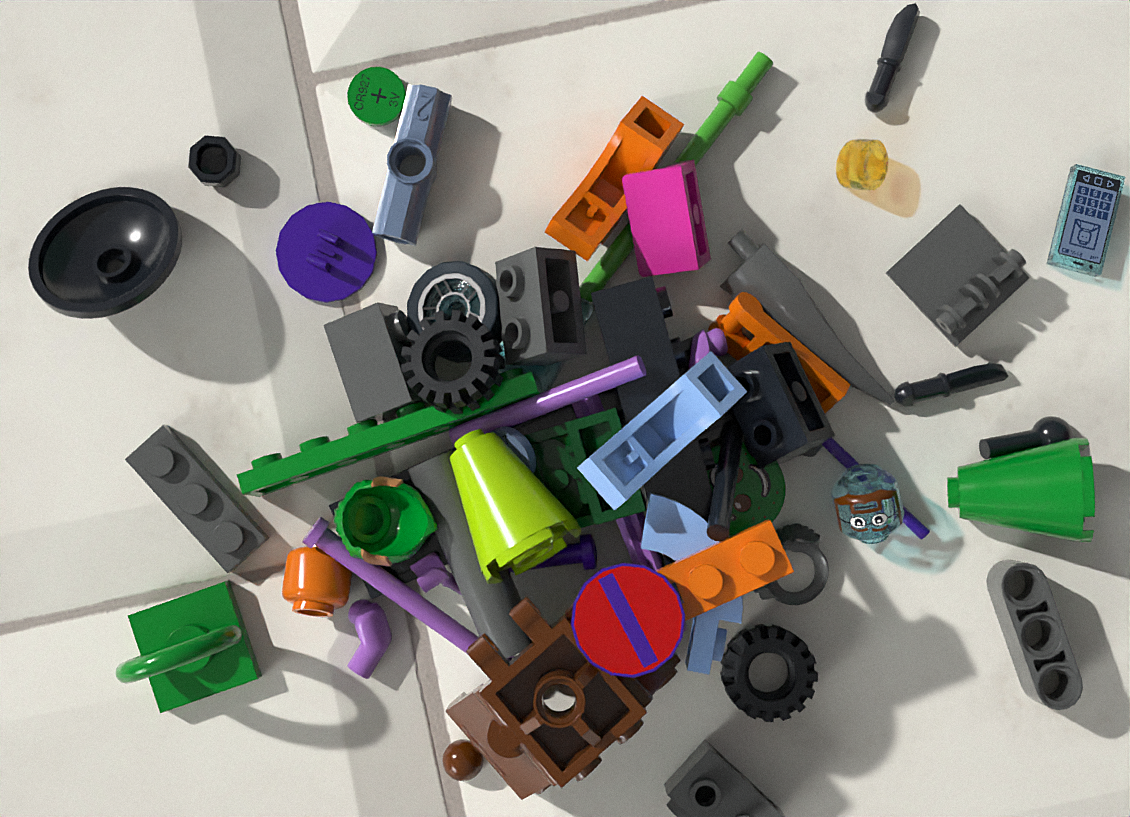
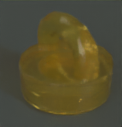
(862, 164)

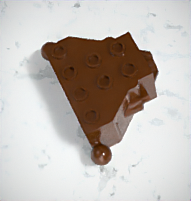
(517, 729)

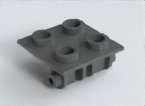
(958, 275)

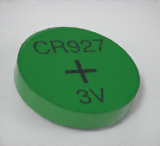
(376, 96)

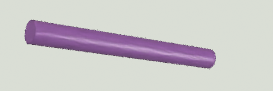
(554, 398)

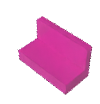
(667, 219)

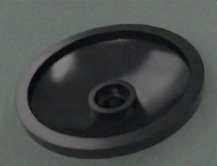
(105, 252)

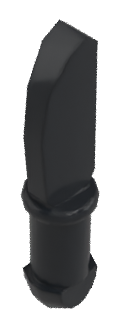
(891, 57)
(954, 382)

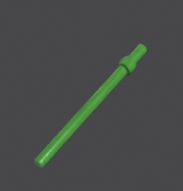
(732, 101)

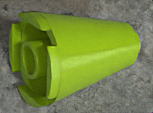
(507, 507)

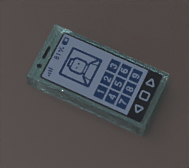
(1085, 220)

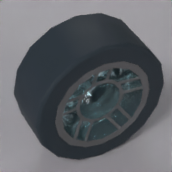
(450, 288)

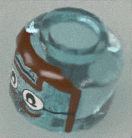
(867, 503)

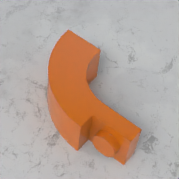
(600, 200)

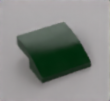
(564, 449)

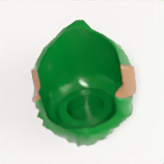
(383, 521)

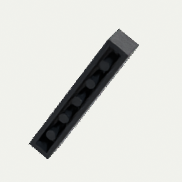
(634, 325)

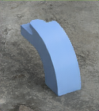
(662, 430)
(679, 533)

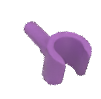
(433, 572)

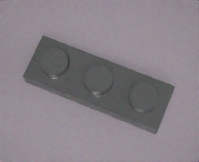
(197, 498)

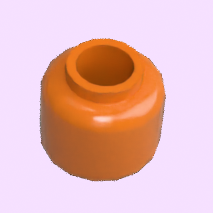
(315, 582)

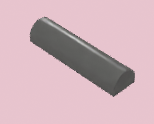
(486, 602)

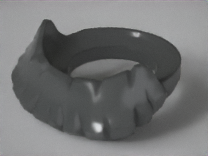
(802, 540)

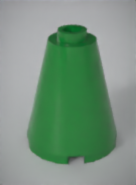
(1030, 490)

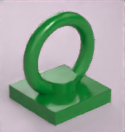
(191, 647)

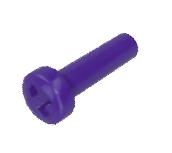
(582, 552)

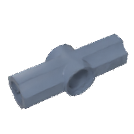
(419, 134)

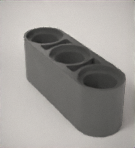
(1053, 648)

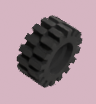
(436, 337)
(794, 690)

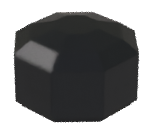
(214, 161)

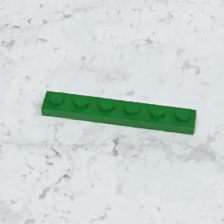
(371, 440)

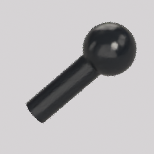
(1044, 432)

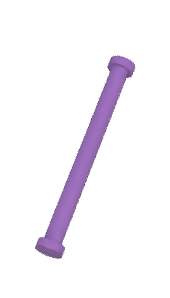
(391, 587)

